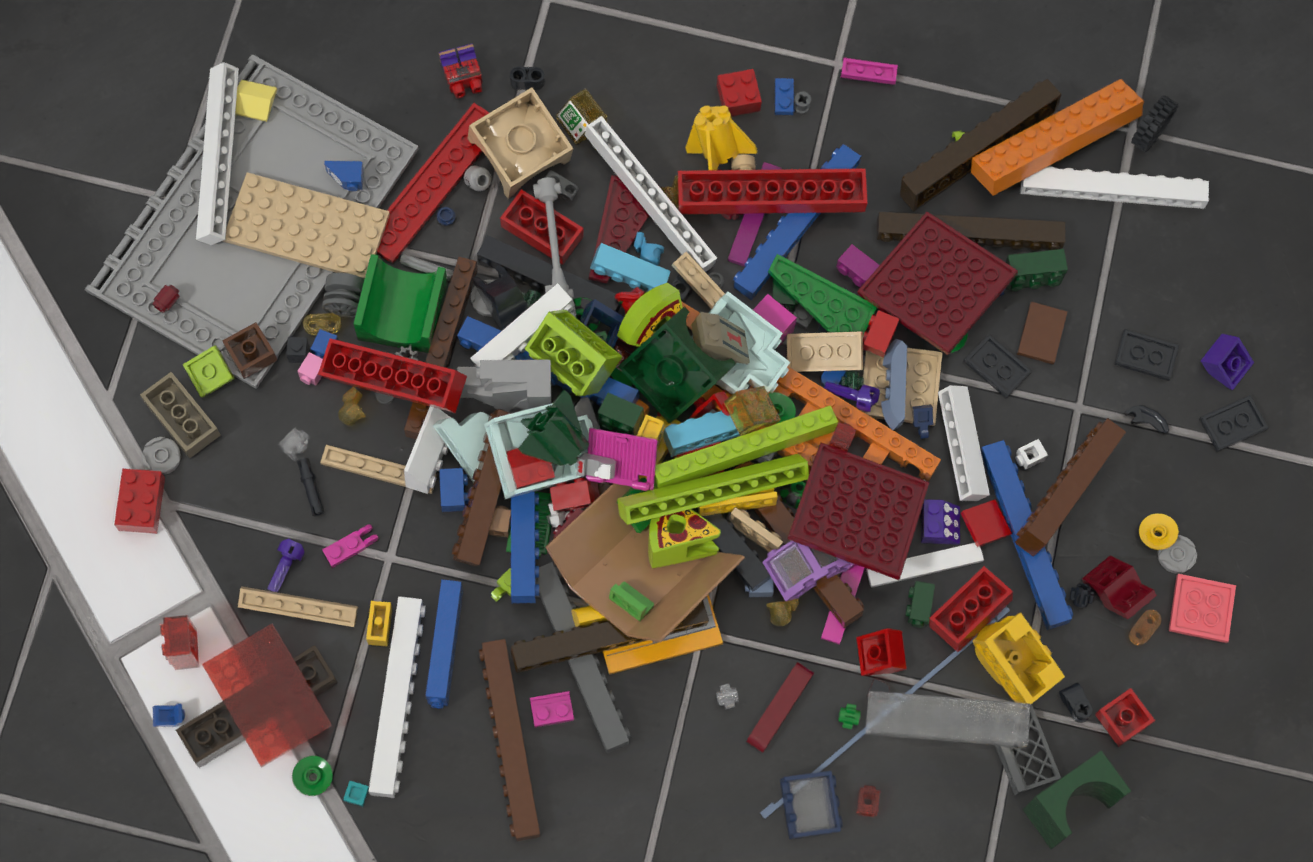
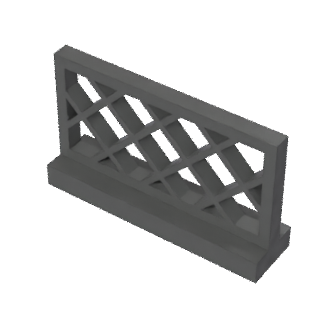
(1012, 767)

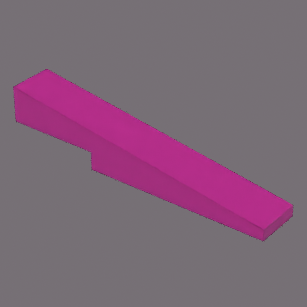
(833, 630)

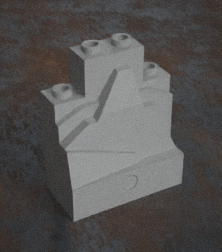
(509, 384)

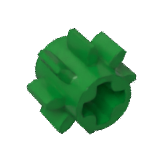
(849, 716)

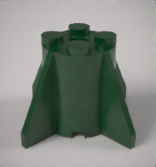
(555, 433)

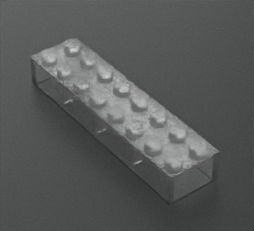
(948, 719)

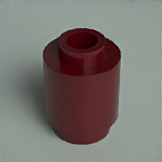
(166, 298)

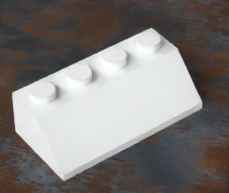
(426, 454)

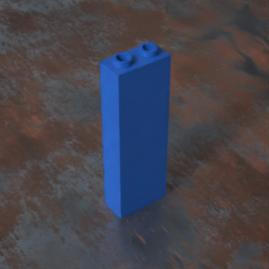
(444, 643)

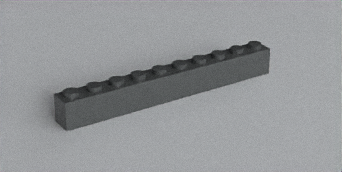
(585, 669)

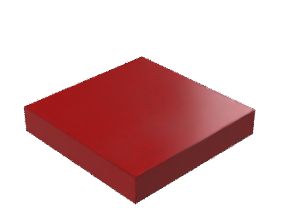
(986, 523)

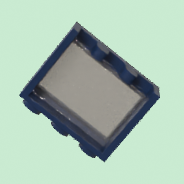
(811, 804)

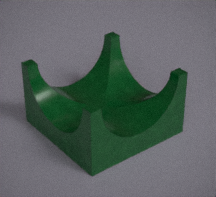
(673, 368)

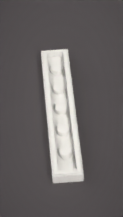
(931, 563)

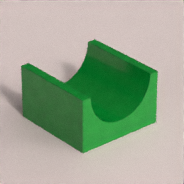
(399, 306)

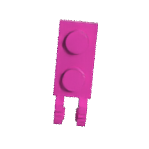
(349, 546)

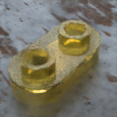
(322, 322)

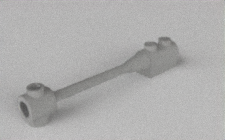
(547, 192)

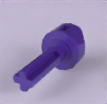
(863, 397)
(285, 562)

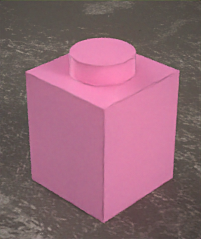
(309, 369)

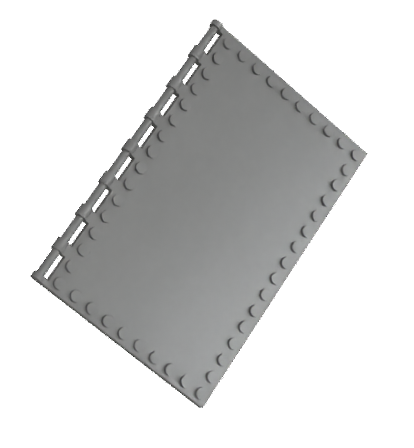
(229, 284)

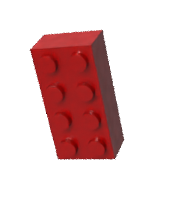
(528, 221)
(971, 609)

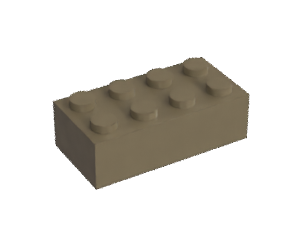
(180, 415)

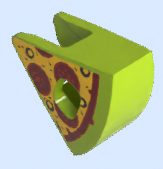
(649, 314)
(680, 538)

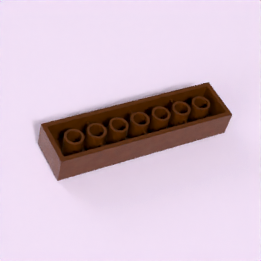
(1069, 486)

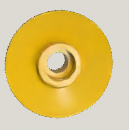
(1162, 524)

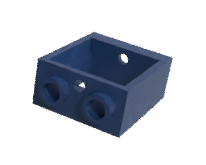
(606, 316)

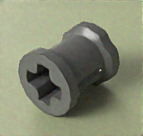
(804, 105)

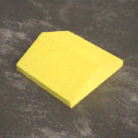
(254, 100)

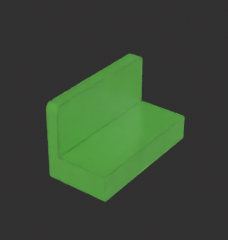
(631, 600)

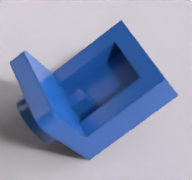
(168, 715)

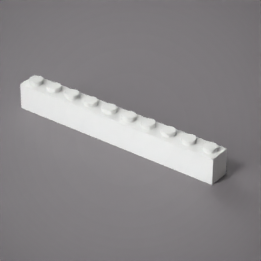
(217, 154)
(1117, 187)
(648, 193)
(396, 697)

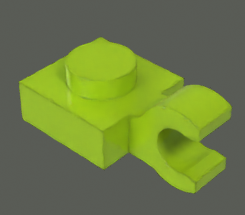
(504, 586)

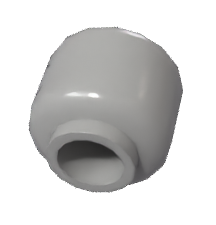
(477, 178)

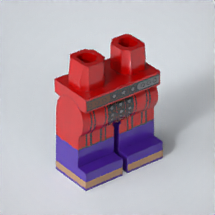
(461, 77)

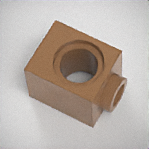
(500, 522)

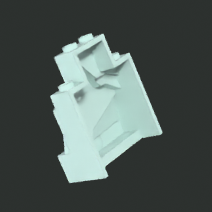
(761, 336)
(508, 434)

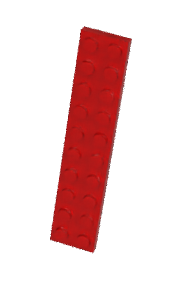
(430, 186)

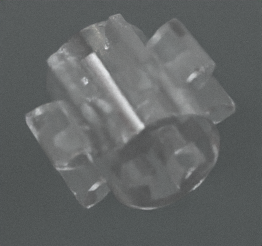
(727, 696)

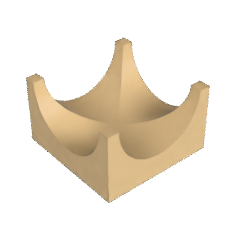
(520, 140)

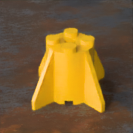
(718, 137)

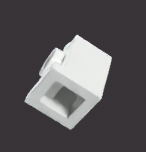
(1033, 449)

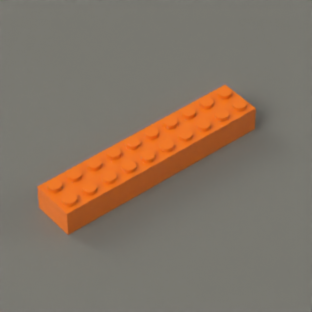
(1056, 137)

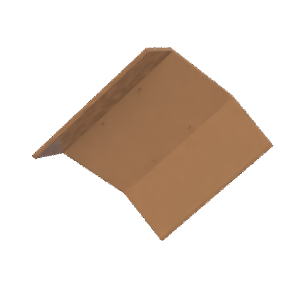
(606, 551)

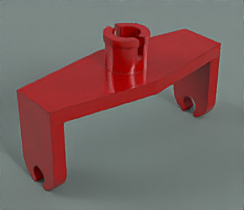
(705, 406)

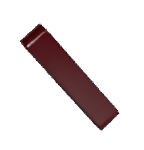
(780, 707)

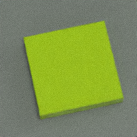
(208, 371)

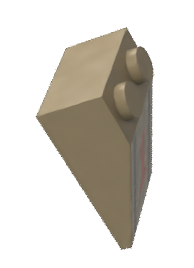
(720, 338)

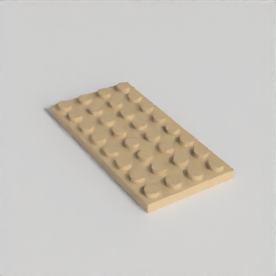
(305, 225)

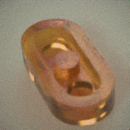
(1144, 628)

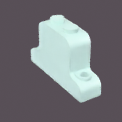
(464, 439)

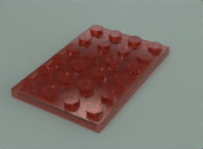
(267, 695)

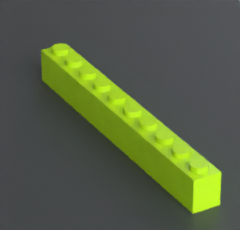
(746, 447)
(712, 489)

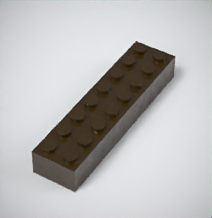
(216, 730)

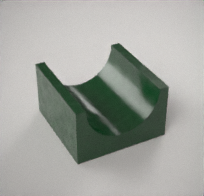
(1092, 778)

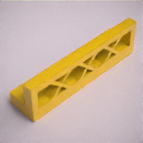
(750, 501)

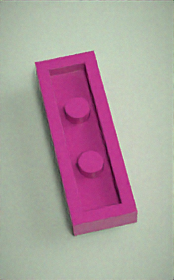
(869, 71)

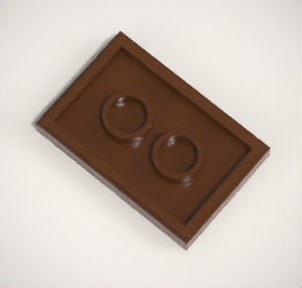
(1042, 333)

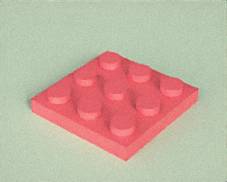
(1202, 608)

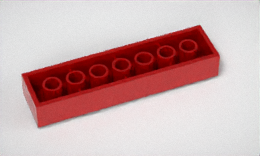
(392, 375)

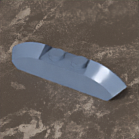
(896, 362)

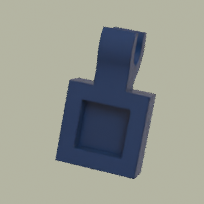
(922, 418)

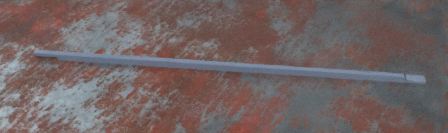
(772, 807)

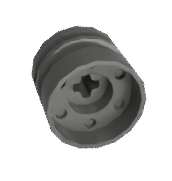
(342, 294)

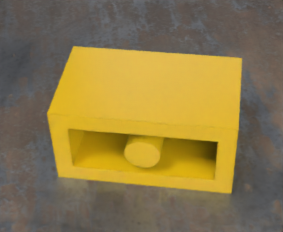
(379, 623)

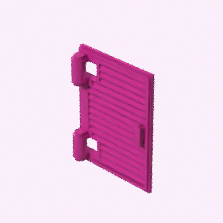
(632, 457)

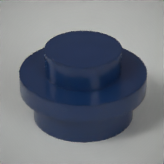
(446, 216)

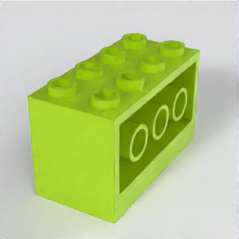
(575, 352)

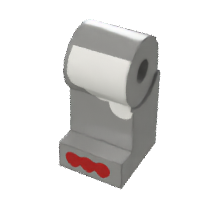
(596, 466)

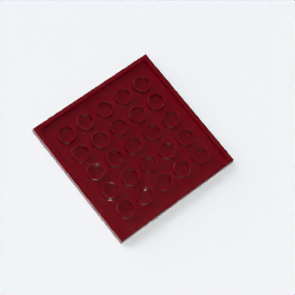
(937, 282)
(859, 511)

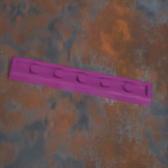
(747, 231)

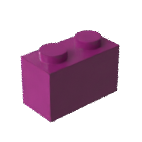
(856, 265)

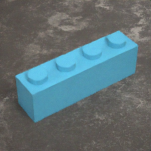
(628, 268)
(699, 432)

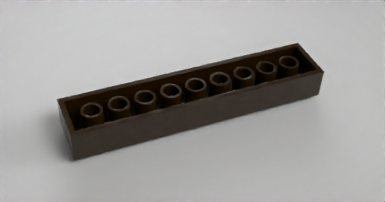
(956, 160)

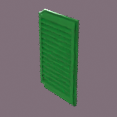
(543, 525)

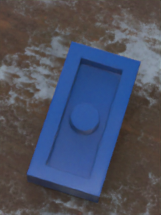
(784, 96)

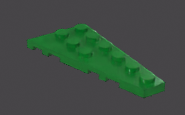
(827, 302)

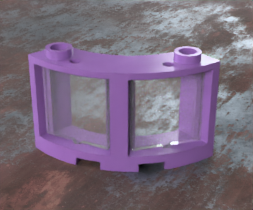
(798, 567)

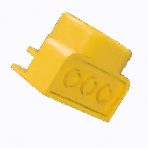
(1017, 659)

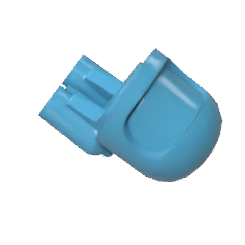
(648, 251)

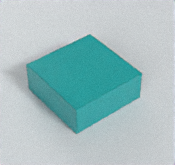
(356, 793)

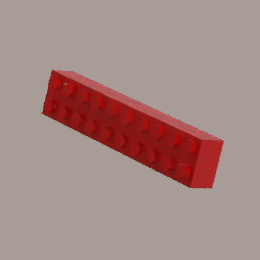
(772, 191)

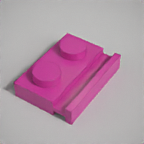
(551, 709)

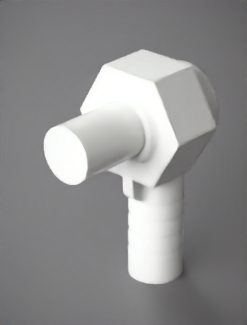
(556, 518)

